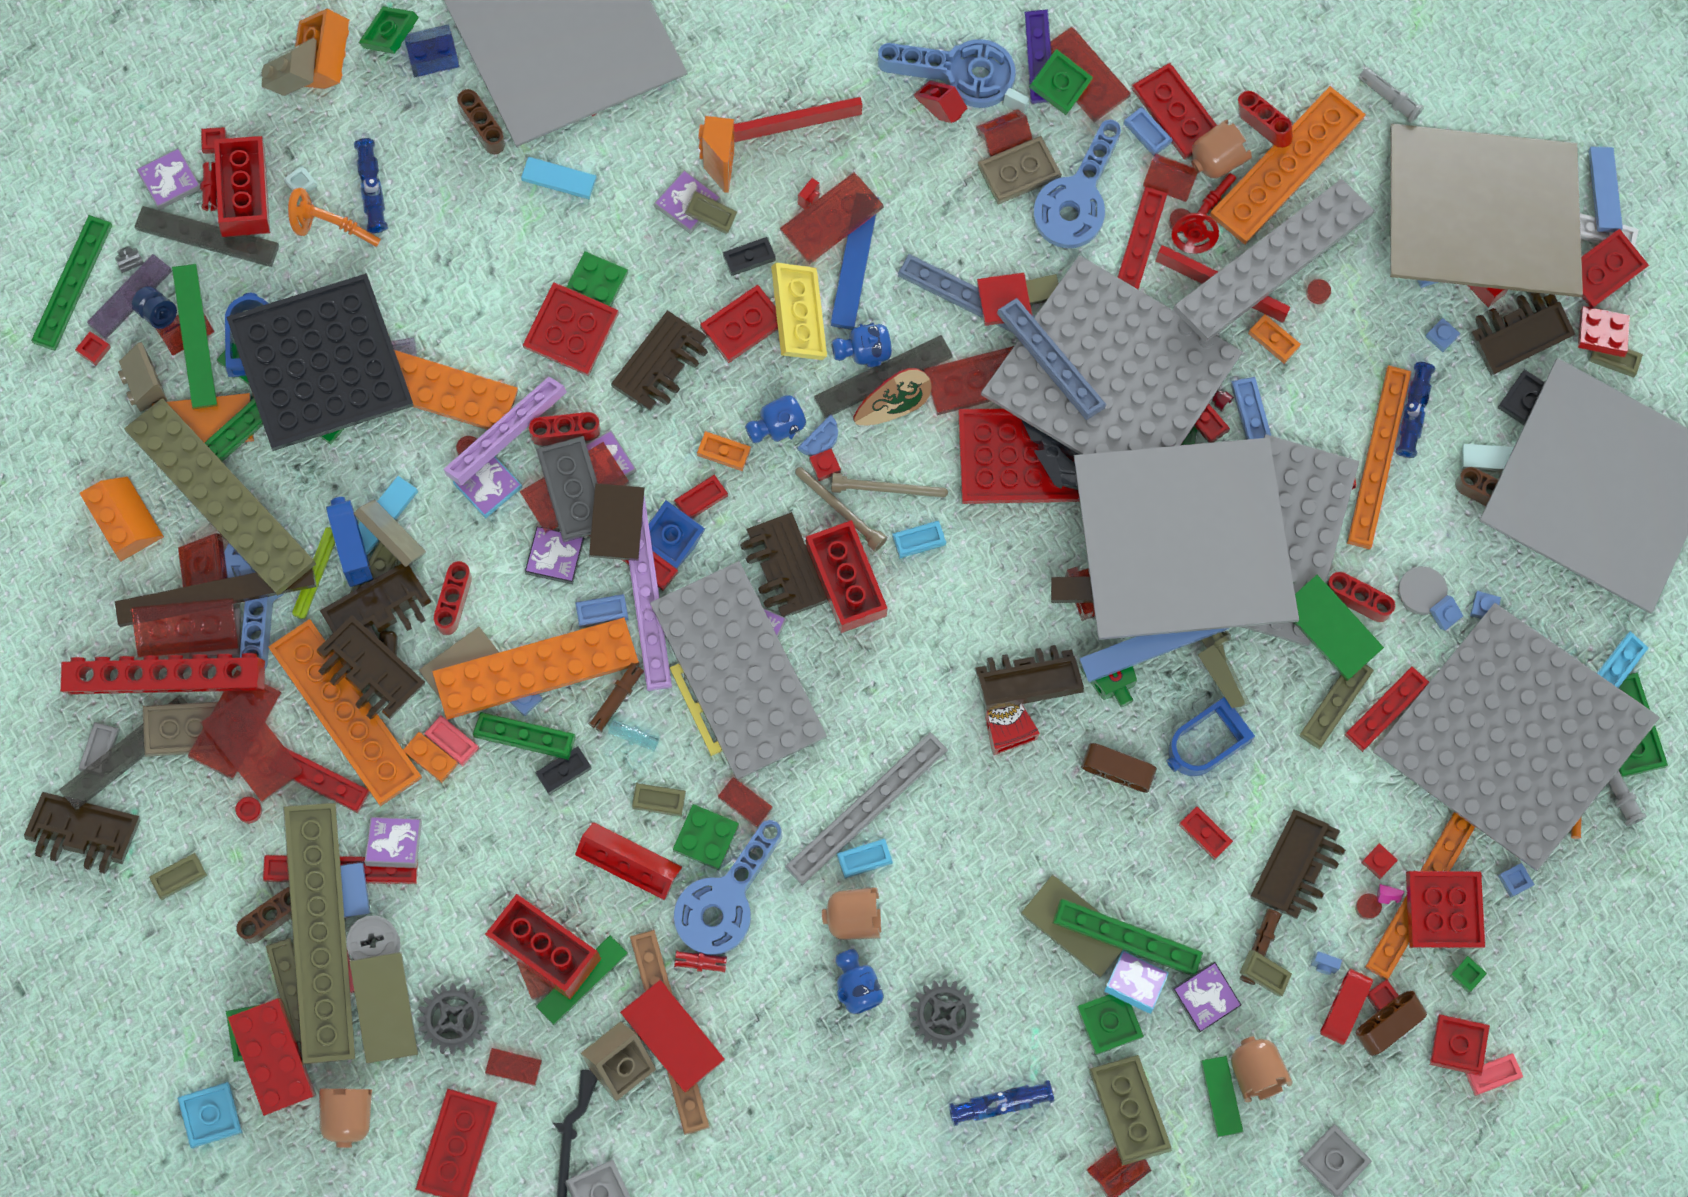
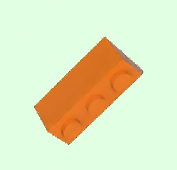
(331, 36)
(717, 149)
(121, 516)

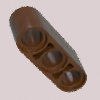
(477, 112)
(1481, 482)
(1118, 767)
(257, 917)
(1391, 1023)

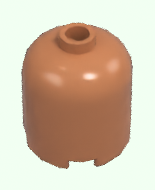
(1219, 151)
(853, 914)
(1259, 1069)
(345, 1115)

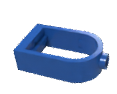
(247, 301)
(349, 542)
(1231, 720)

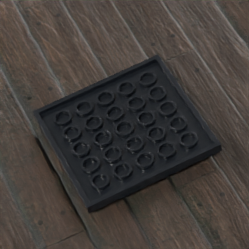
(319, 362)

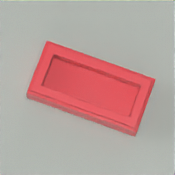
(451, 740)
(1495, 1074)

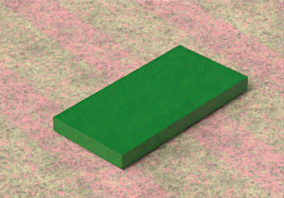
(1334, 628)
(1649, 753)

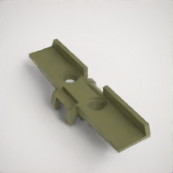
(1222, 670)

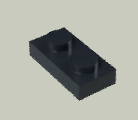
(749, 256)
(563, 771)

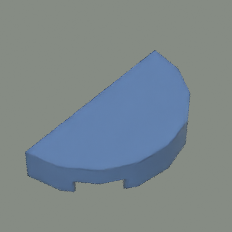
(821, 439)

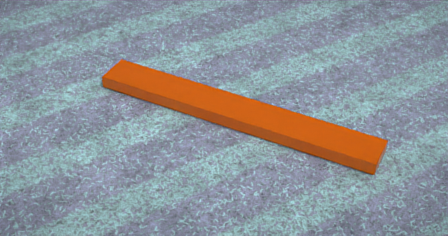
(1379, 457)
(1397, 933)

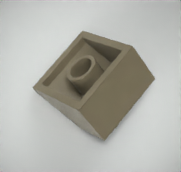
(290, 69)
(141, 378)
(618, 1060)

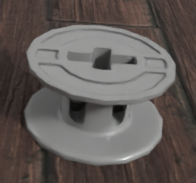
(368, 928)

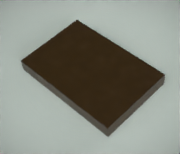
(616, 522)

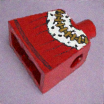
(1010, 728)

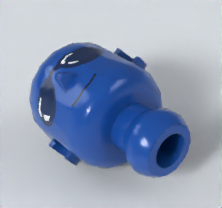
(866, 345)
(778, 420)
(858, 984)

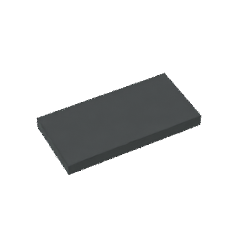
(570, 486)

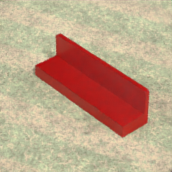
(627, 860)

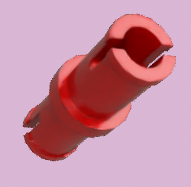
(208, 187)
(700, 961)

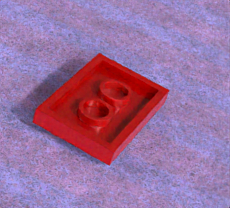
(1609, 267)
(741, 324)

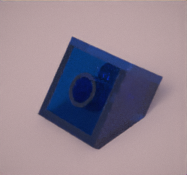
(431, 51)

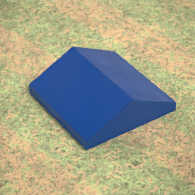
(674, 534)

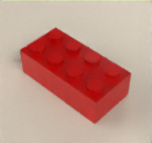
(241, 186)
(846, 576)
(543, 946)
(271, 1056)

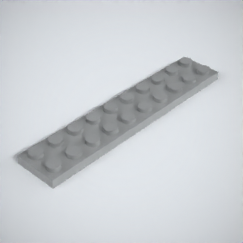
(1273, 260)

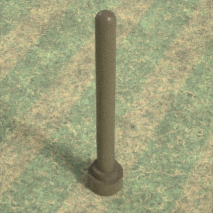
(841, 483)
(875, 538)

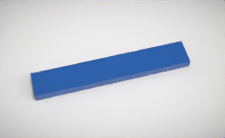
(852, 276)

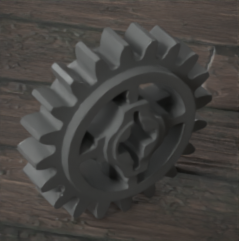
(962, 1002)
(466, 1037)

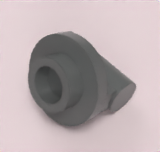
(128, 259)

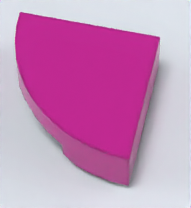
(1387, 894)

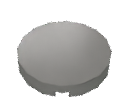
(1421, 589)

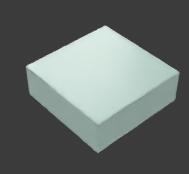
(1016, 100)
(300, 179)

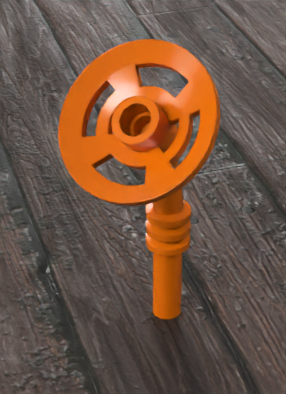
(306, 212)

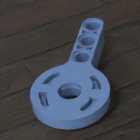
(955, 70)
(1077, 194)
(250, 622)
(725, 895)

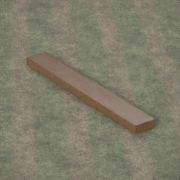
(651, 971)

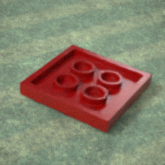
(570, 329)
(1445, 909)

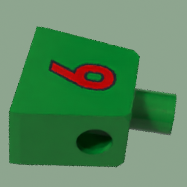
(1116, 685)

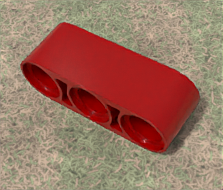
(1265, 119)
(554, 423)
(1372, 597)
(452, 609)
(1346, 1006)

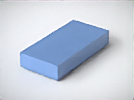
(1147, 131)
(601, 610)
(354, 890)

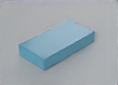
(919, 539)
(864, 858)

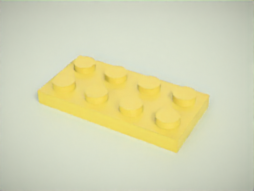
(799, 311)

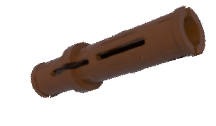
(622, 688)
(1264, 936)

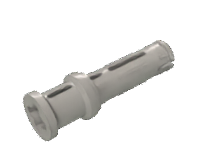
(1399, 100)
(1625, 800)

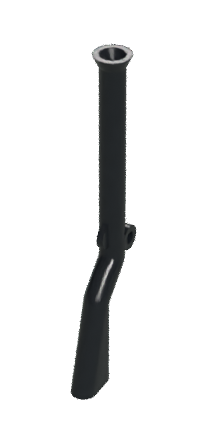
(586, 1088)

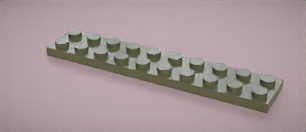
(220, 497)
(318, 933)

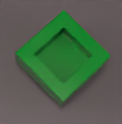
(1468, 974)

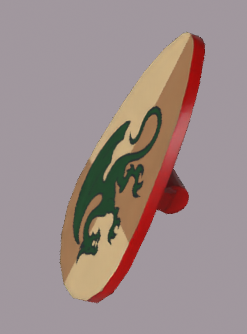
(894, 398)

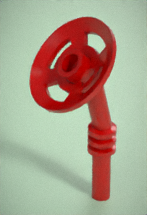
(1195, 228)

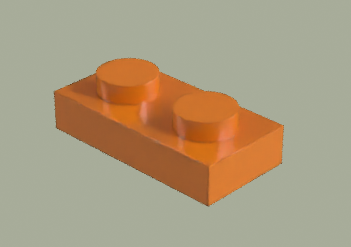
(1274, 339)
(723, 451)
(430, 757)

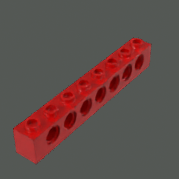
(250, 679)

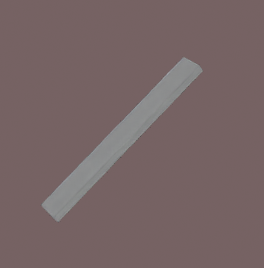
(866, 808)

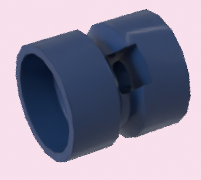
(154, 307)

